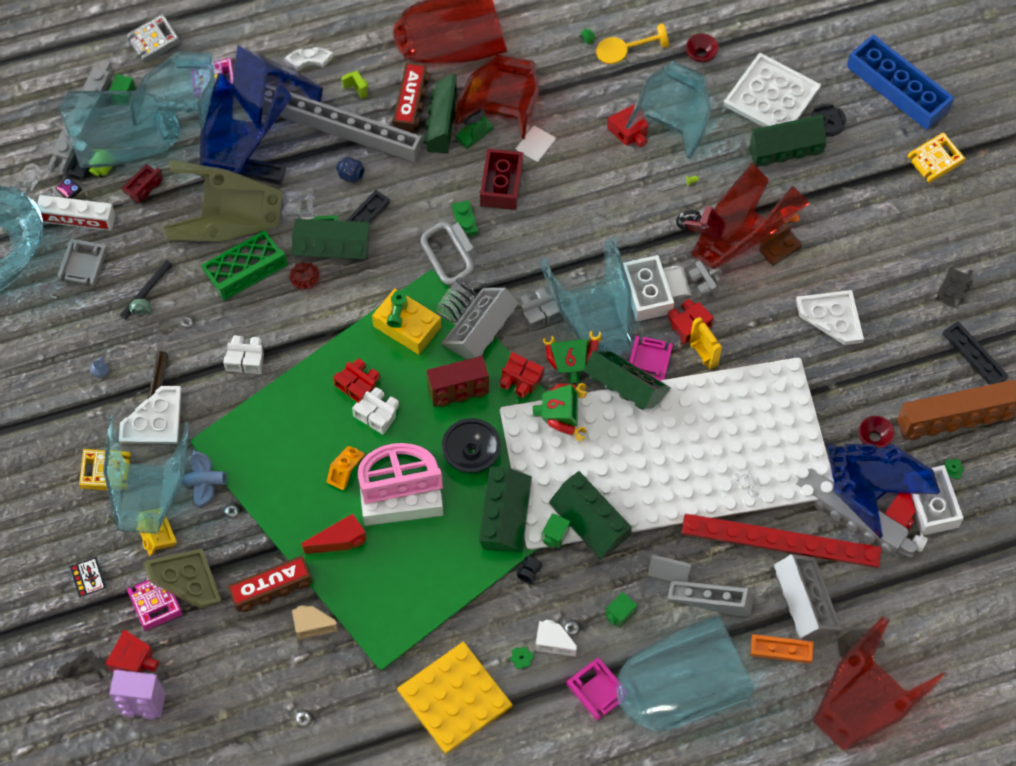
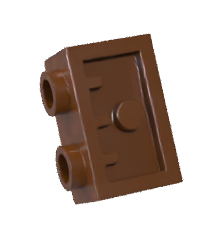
(779, 245)

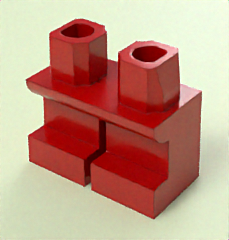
(683, 322)
(521, 374)
(354, 381)

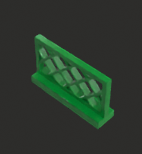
(251, 273)

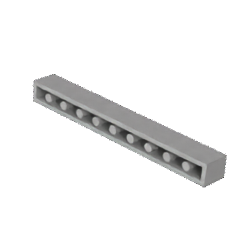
(348, 126)

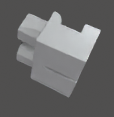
(540, 310)

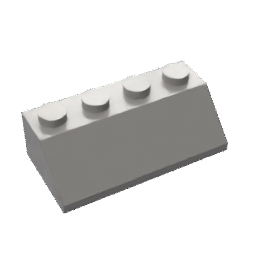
(480, 322)
(807, 597)

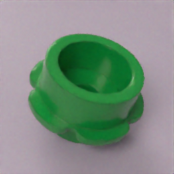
(588, 36)

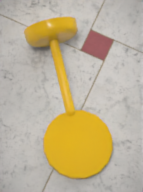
(615, 49)

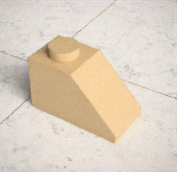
(312, 622)

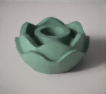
(140, 306)

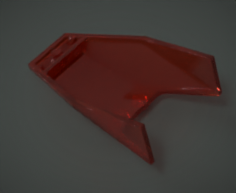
(503, 88)
(743, 225)

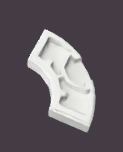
(308, 57)

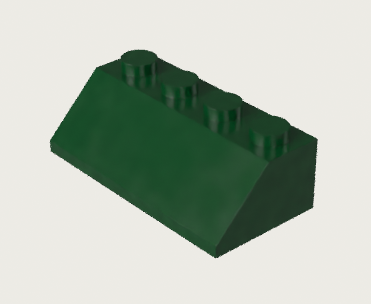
(441, 115)
(788, 140)
(330, 239)
(625, 379)
(505, 510)
(590, 515)

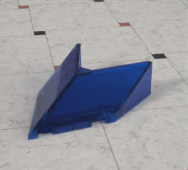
(250, 81)
(868, 472)

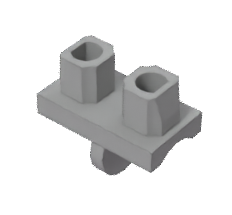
(708, 286)

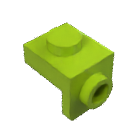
(354, 79)

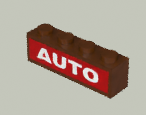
(410, 97)
(270, 584)

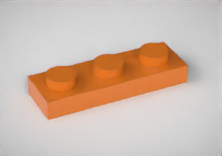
(781, 648)

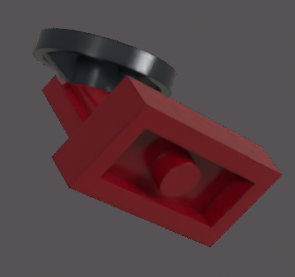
(709, 223)

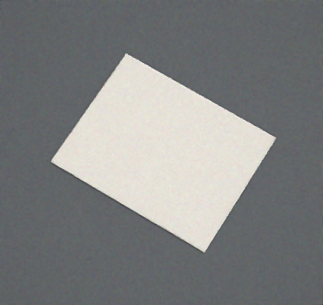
(535, 143)

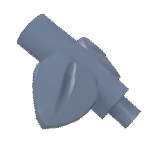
(203, 478)

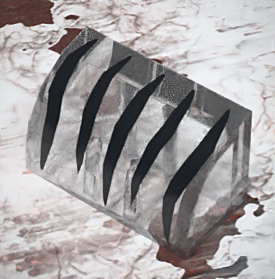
(456, 301)

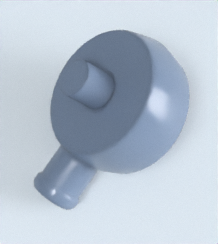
(99, 368)

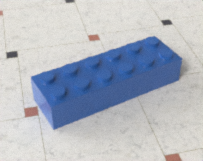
(900, 82)

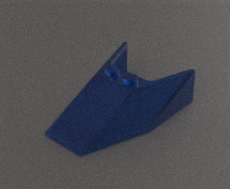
(228, 141)

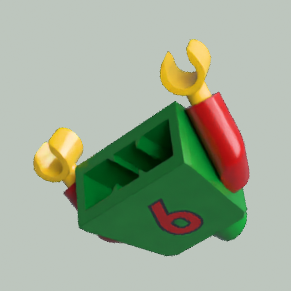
(571, 355)
(560, 408)

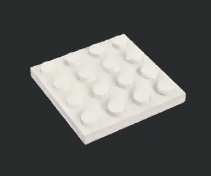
(771, 93)

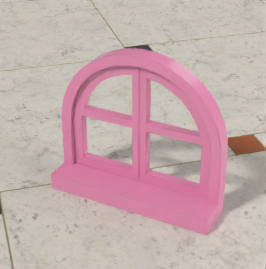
(400, 485)

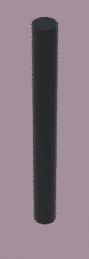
(148, 286)

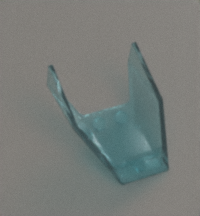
(179, 84)
(677, 100)

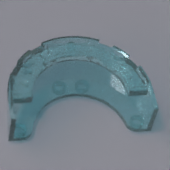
(25, 227)

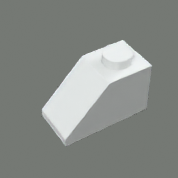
(554, 639)

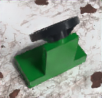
(476, 129)

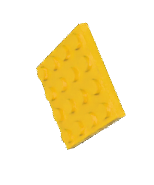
(454, 697)

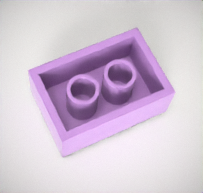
(137, 694)

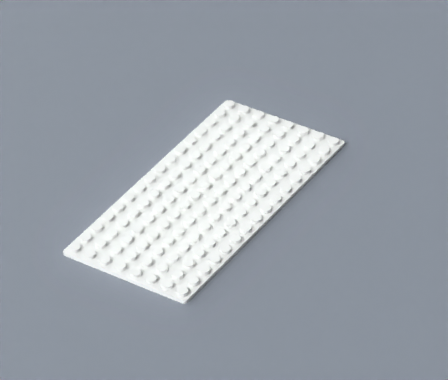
(681, 451)

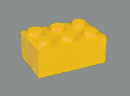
(417, 327)

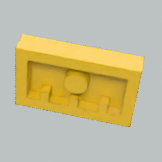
(164, 538)

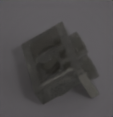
(953, 287)

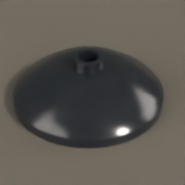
(471, 435)

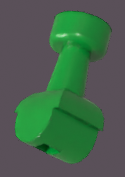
(398, 302)

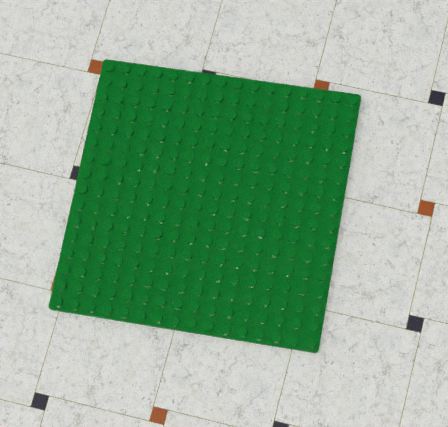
(278, 464)

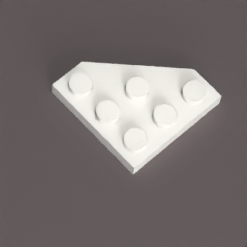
(833, 314)
(154, 419)

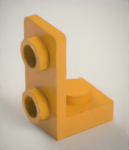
(342, 467)

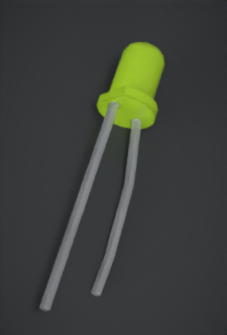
(688, 180)

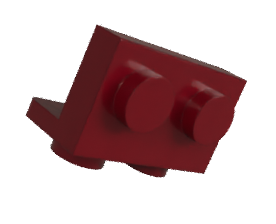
(143, 183)

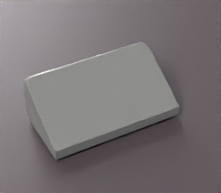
(669, 569)

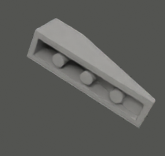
(712, 597)

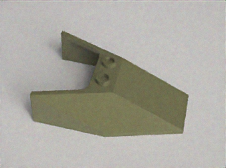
(230, 206)

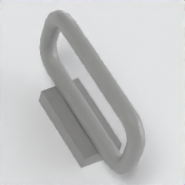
(461, 242)

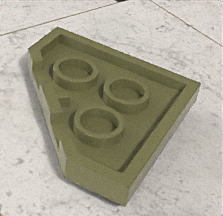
(186, 577)

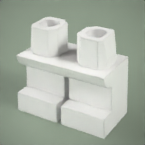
(244, 356)
(375, 412)

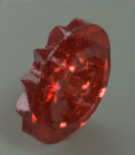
(306, 282)

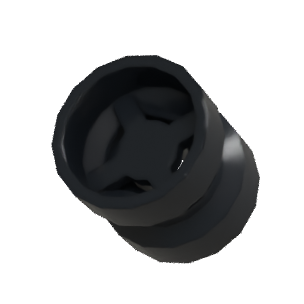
(529, 570)

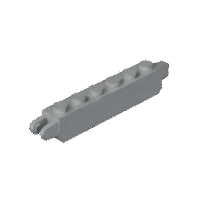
(63, 151)
(894, 534)

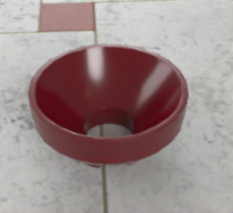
(702, 42)
(877, 425)

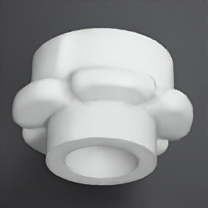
(920, 542)

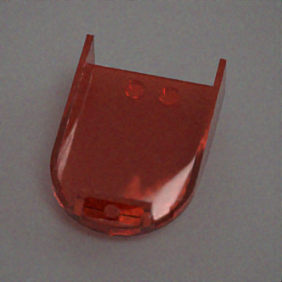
(449, 31)

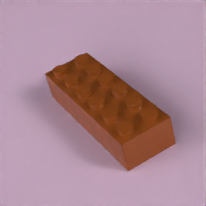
(958, 410)

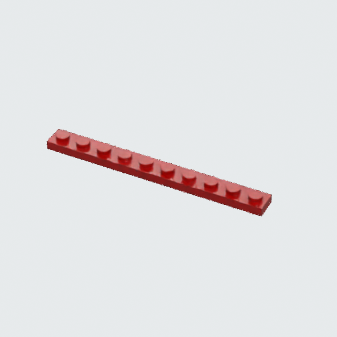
(781, 540)

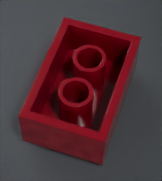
(501, 179)
(458, 381)

